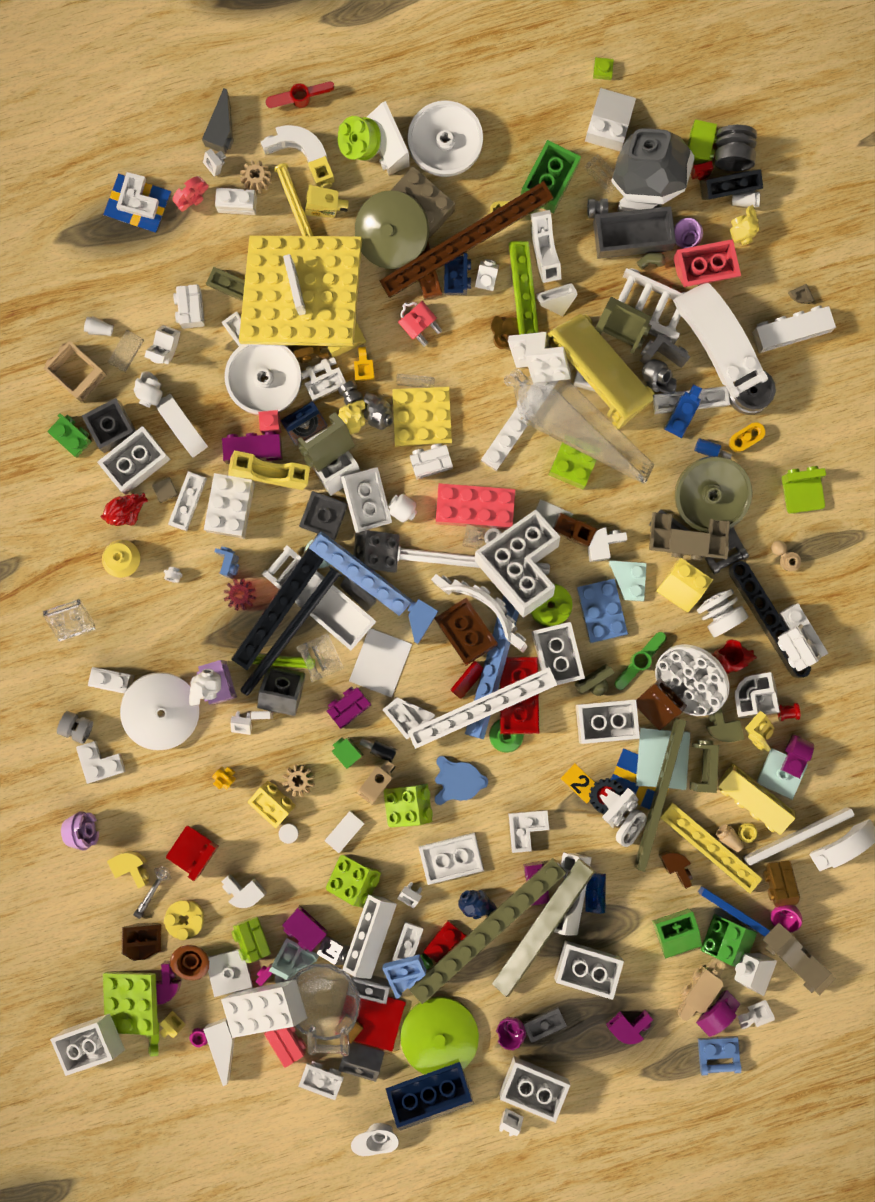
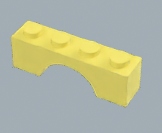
(286, 475)

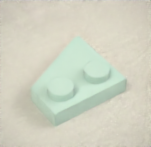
(630, 579)
(292, 959)

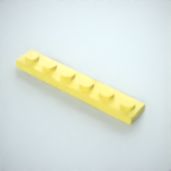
(710, 848)

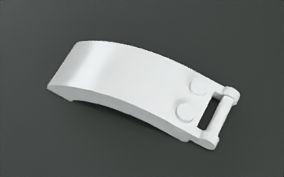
(720, 337)
(334, 611)

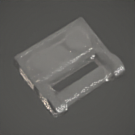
(325, 654)

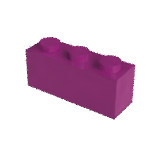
(264, 447)

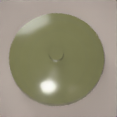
(392, 229)
(713, 490)

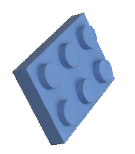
(602, 610)

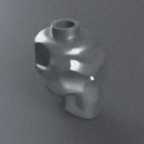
(659, 377)
(377, 412)

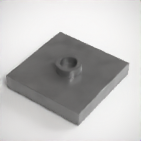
(323, 515)

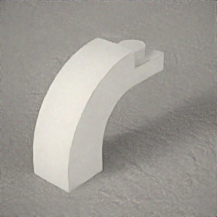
(297, 138)
(544, 246)
(181, 425)
(846, 848)

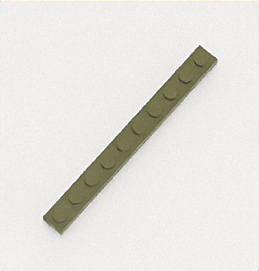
(488, 930)

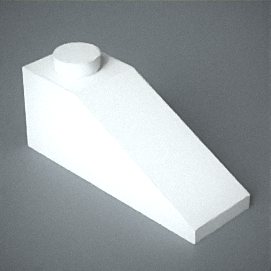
(221, 1047)

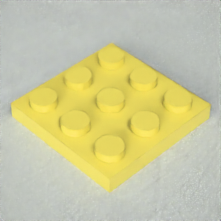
(422, 416)

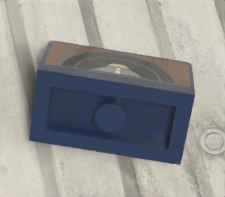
(304, 422)

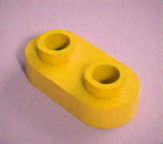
(746, 437)

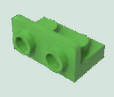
(69, 436)

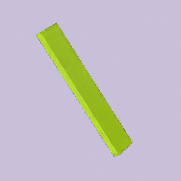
(523, 287)

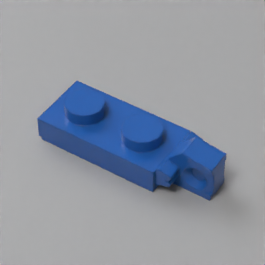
(684, 412)

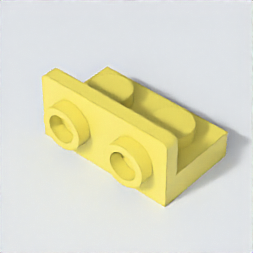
(760, 730)
(271, 803)

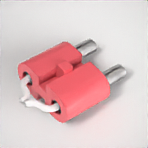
(417, 320)

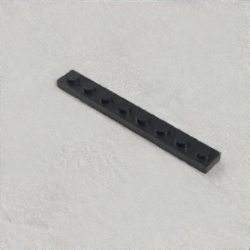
(277, 608)

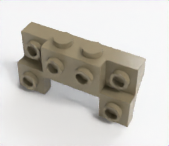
(694, 544)

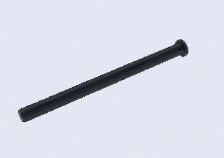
(290, 631)

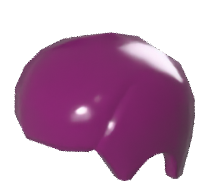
(511, 1033)

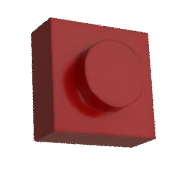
(702, 170)

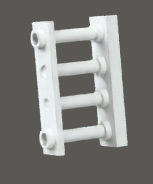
(634, 276)

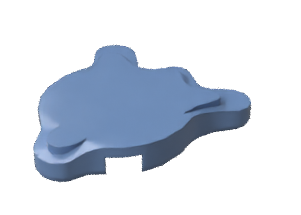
(459, 781)

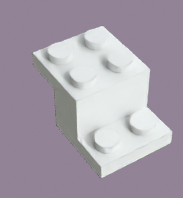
(543, 361)

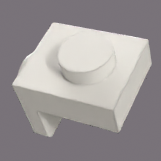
(487, 275)

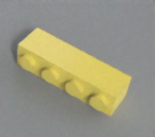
(756, 799)

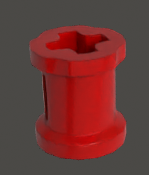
(789, 712)

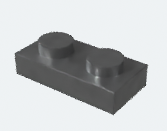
(544, 1024)

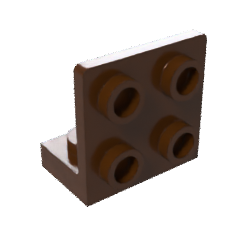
(660, 704)

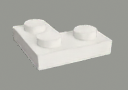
(133, 201)
(95, 767)
(522, 824)

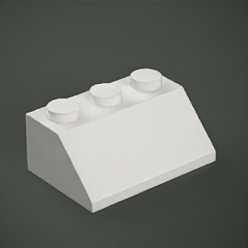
(392, 148)

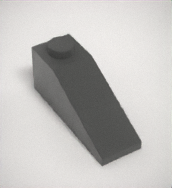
(219, 130)

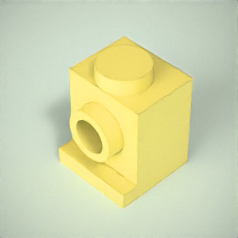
(321, 167)

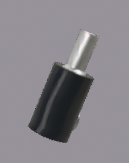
(380, 749)

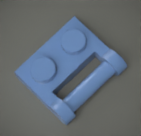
(719, 1049)

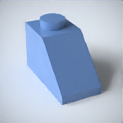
(420, 618)

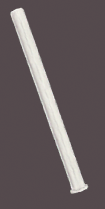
(448, 558)

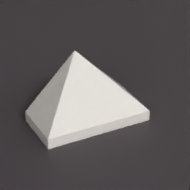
(558, 299)

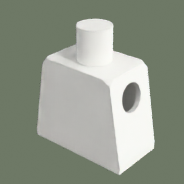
(755, 971)

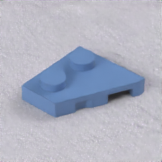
(404, 973)

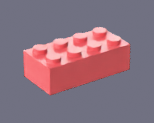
(475, 506)

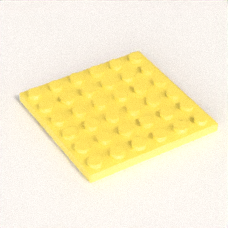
(328, 283)

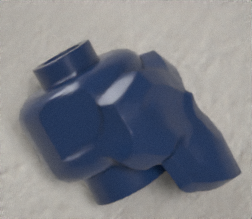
(476, 904)

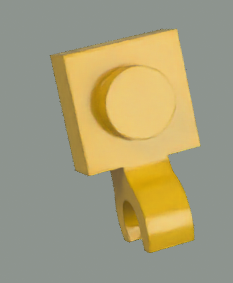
(363, 368)

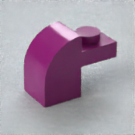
(799, 753)
(168, 986)
(719, 1015)
(628, 1031)

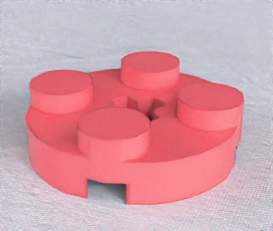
(191, 193)

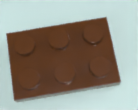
(466, 631)

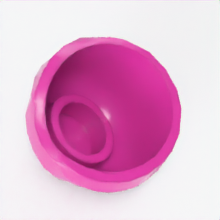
(787, 916)

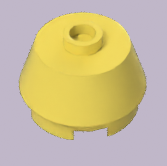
(121, 558)

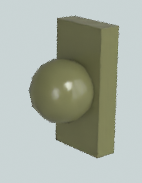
(595, 681)

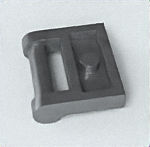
(734, 541)

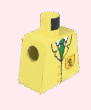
(323, 202)

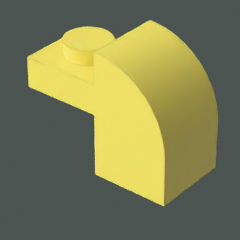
(131, 862)

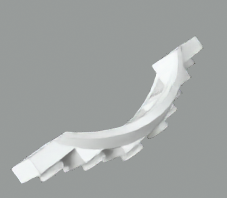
(483, 595)

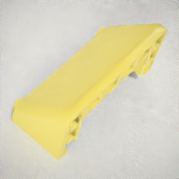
(602, 368)

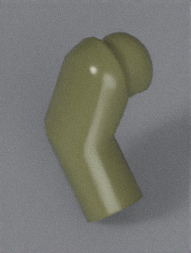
(652, 257)

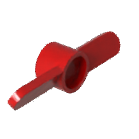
(288, 97)

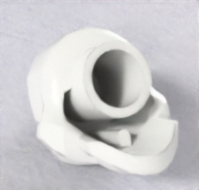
(148, 389)
(204, 686)

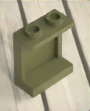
(624, 323)
(327, 445)
(709, 767)

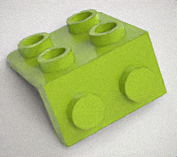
(803, 490)
(408, 806)
(352, 881)

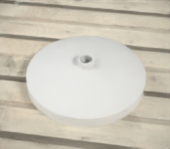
(441, 123)
(253, 362)
(146, 698)

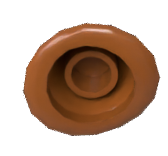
(189, 962)

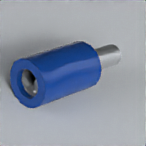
(711, 449)

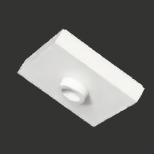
(228, 973)

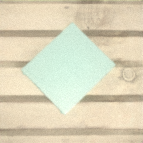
(651, 756)

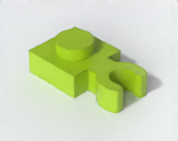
(153, 1044)

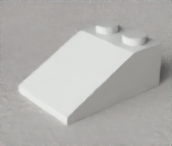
(610, 119)
(332, 473)

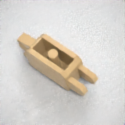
(702, 989)

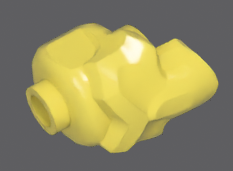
(745, 227)
(353, 415)

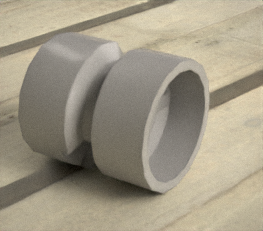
(69, 723)

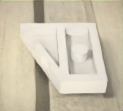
(406, 715)

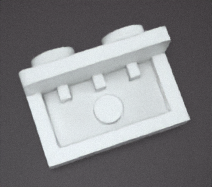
(320, 1080)

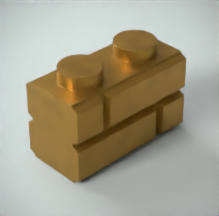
(782, 883)

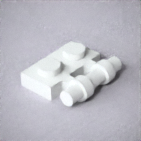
(326, 383)

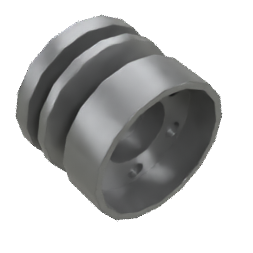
(735, 148)

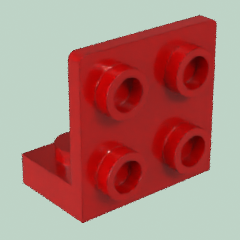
(192, 852)

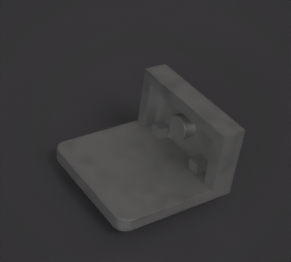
(665, 346)

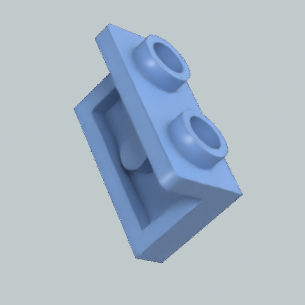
(229, 566)

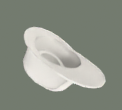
(375, 1140)

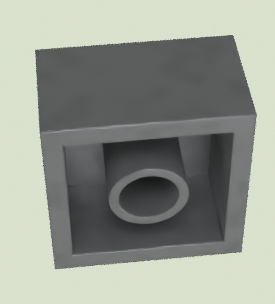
(109, 425)

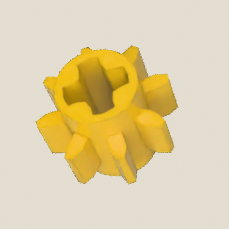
(224, 777)

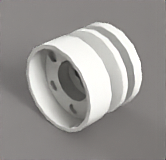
(722, 613)

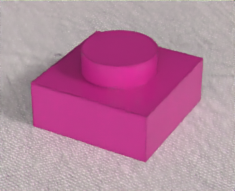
(263, 974)

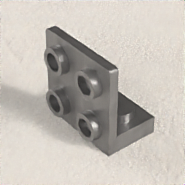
(377, 550)

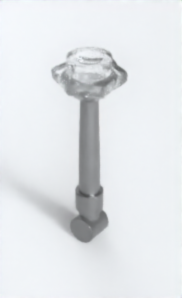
(161, 874)

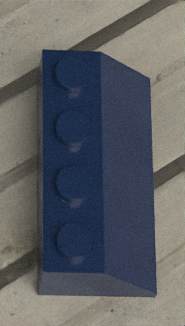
(429, 1096)

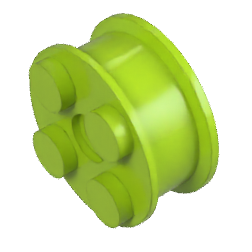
(359, 138)
(554, 616)

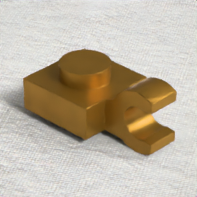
(307, 354)

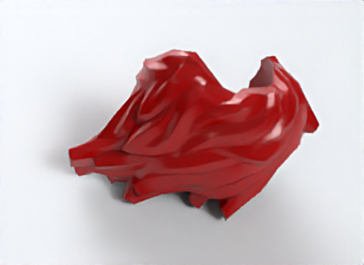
(124, 509)
(734, 656)

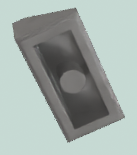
(357, 593)
(373, 989)

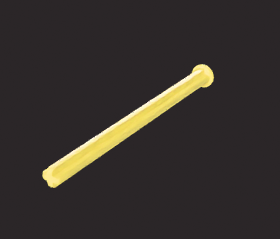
(293, 199)

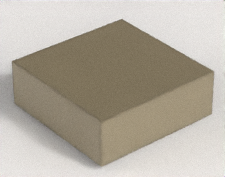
(165, 490)

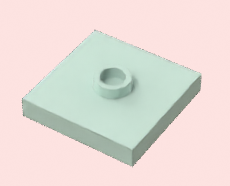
(777, 780)

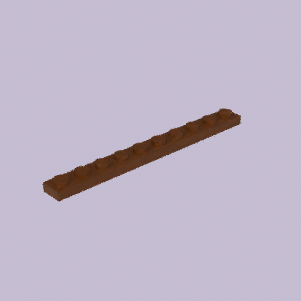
(466, 239)

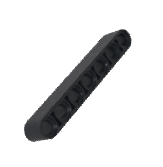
(761, 613)

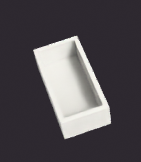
(264, 1008)

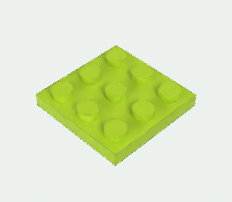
(131, 1002)

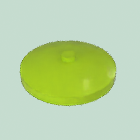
(439, 1035)

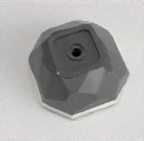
(652, 166)

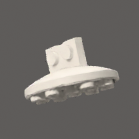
(694, 678)

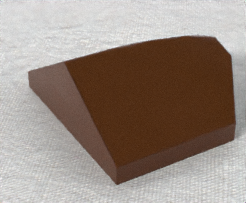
(141, 940)

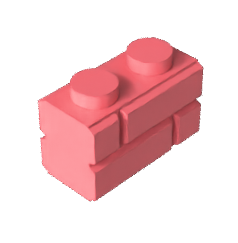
(286, 1045)

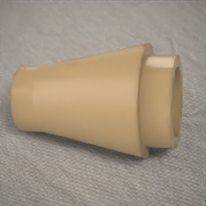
(728, 836)

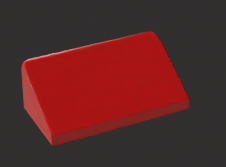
(467, 680)

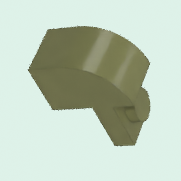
(724, 731)

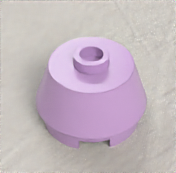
(80, 831)

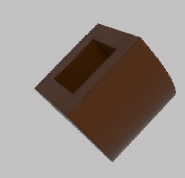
(574, 530)
(676, 862)

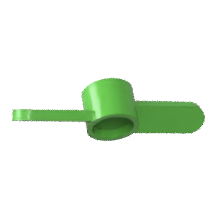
(649, 650)

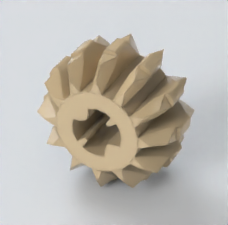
(253, 183)
(304, 777)

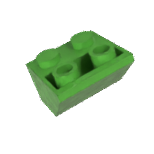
(677, 933)
(728, 940)

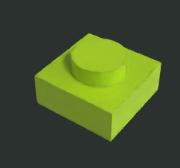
(603, 68)

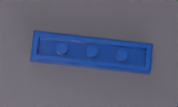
(733, 911)

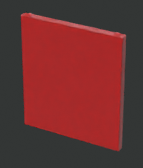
(380, 1022)

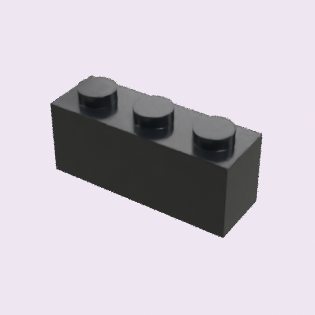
(731, 184)

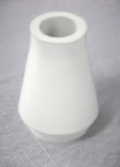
(746, 199)
(97, 327)

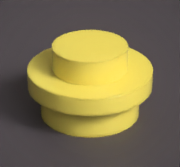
(747, 832)

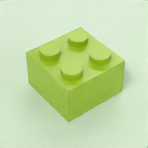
(572, 466)

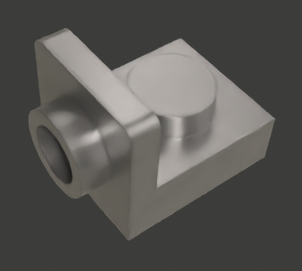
(333, 951)

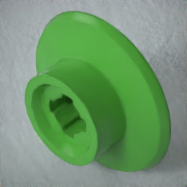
(502, 745)

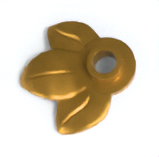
(503, 329)

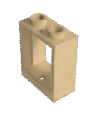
(87, 384)

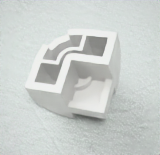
(755, 695)

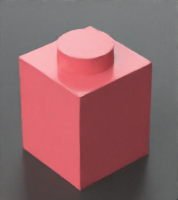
(269, 421)

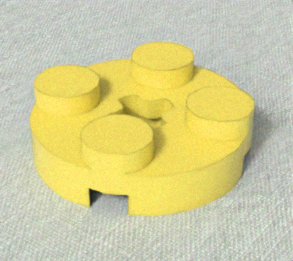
(195, 919)

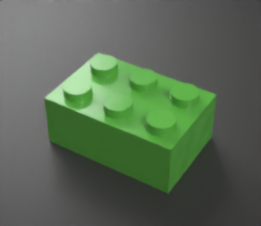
(556, 169)

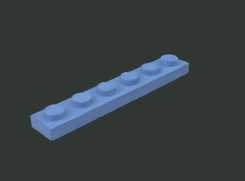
(360, 573)

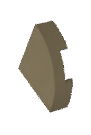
(802, 295)

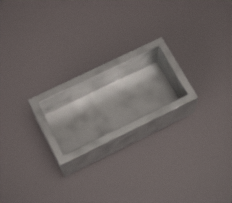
(634, 232)

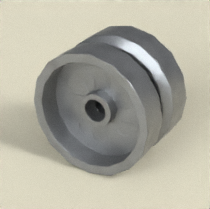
(750, 403)

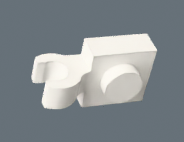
(758, 1013)

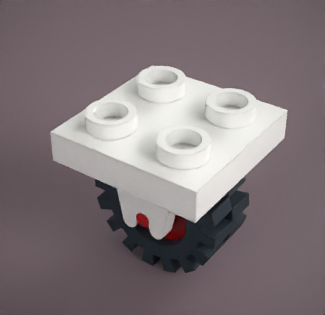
(612, 801)

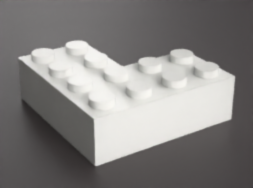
(512, 558)

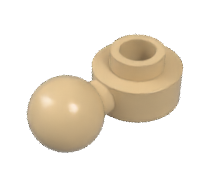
(779, 548)

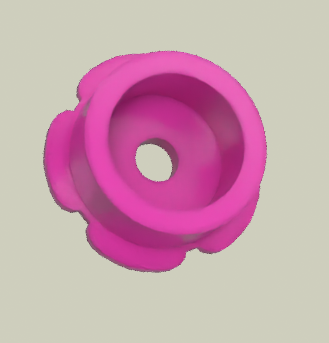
(194, 1038)

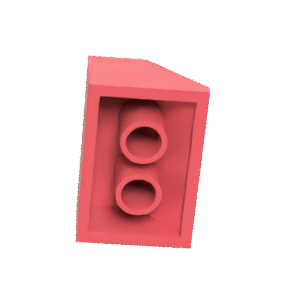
(707, 263)

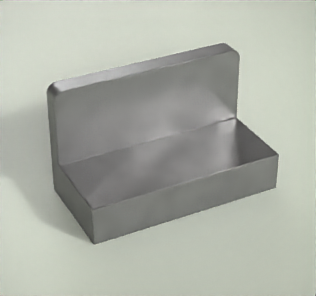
(362, 1061)

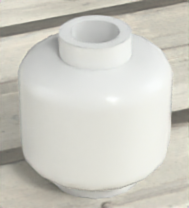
(402, 508)

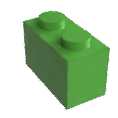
(346, 752)

